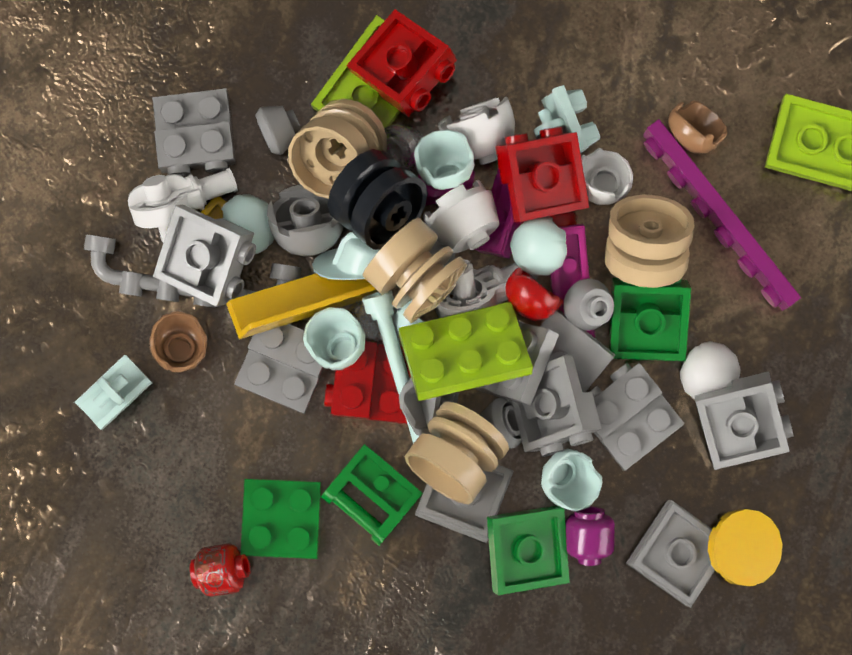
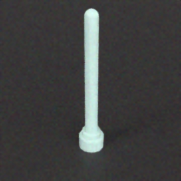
(381, 310)

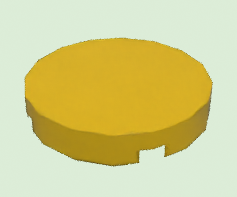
(745, 547)

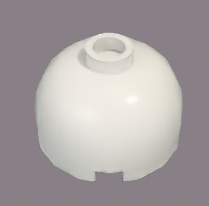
(484, 127)

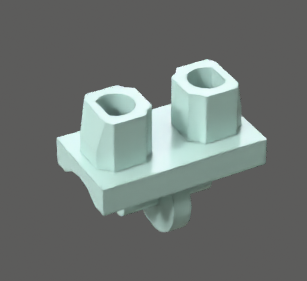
(561, 111)
(113, 392)

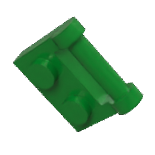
(381, 485)

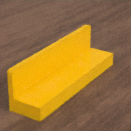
(293, 302)

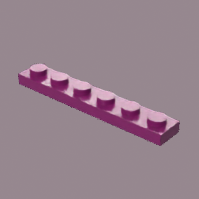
(729, 228)

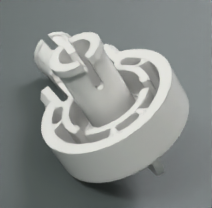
(156, 198)
(477, 289)

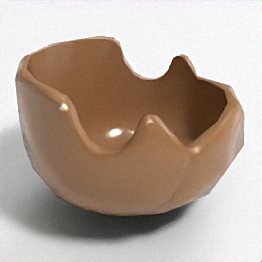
(696, 127)
(178, 342)

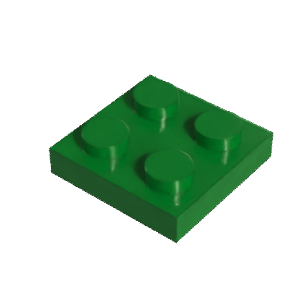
(281, 518)
(528, 550)

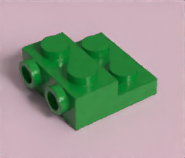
(650, 321)

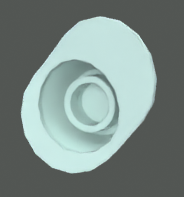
(345, 262)

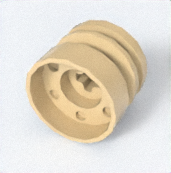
(332, 141)
(409, 265)
(457, 452)

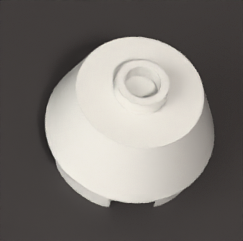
(464, 217)

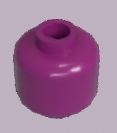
(590, 535)

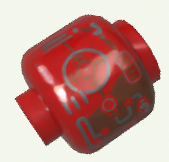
(219, 570)

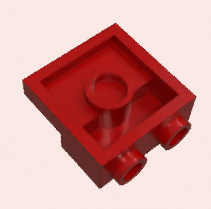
(403, 63)
(543, 174)
(366, 388)

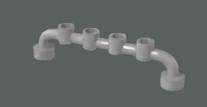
(133, 283)

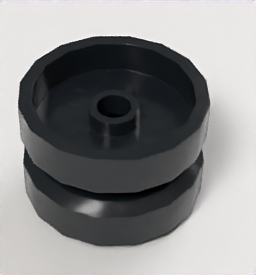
(376, 197)

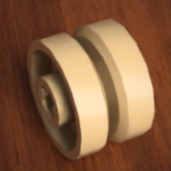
(649, 240)

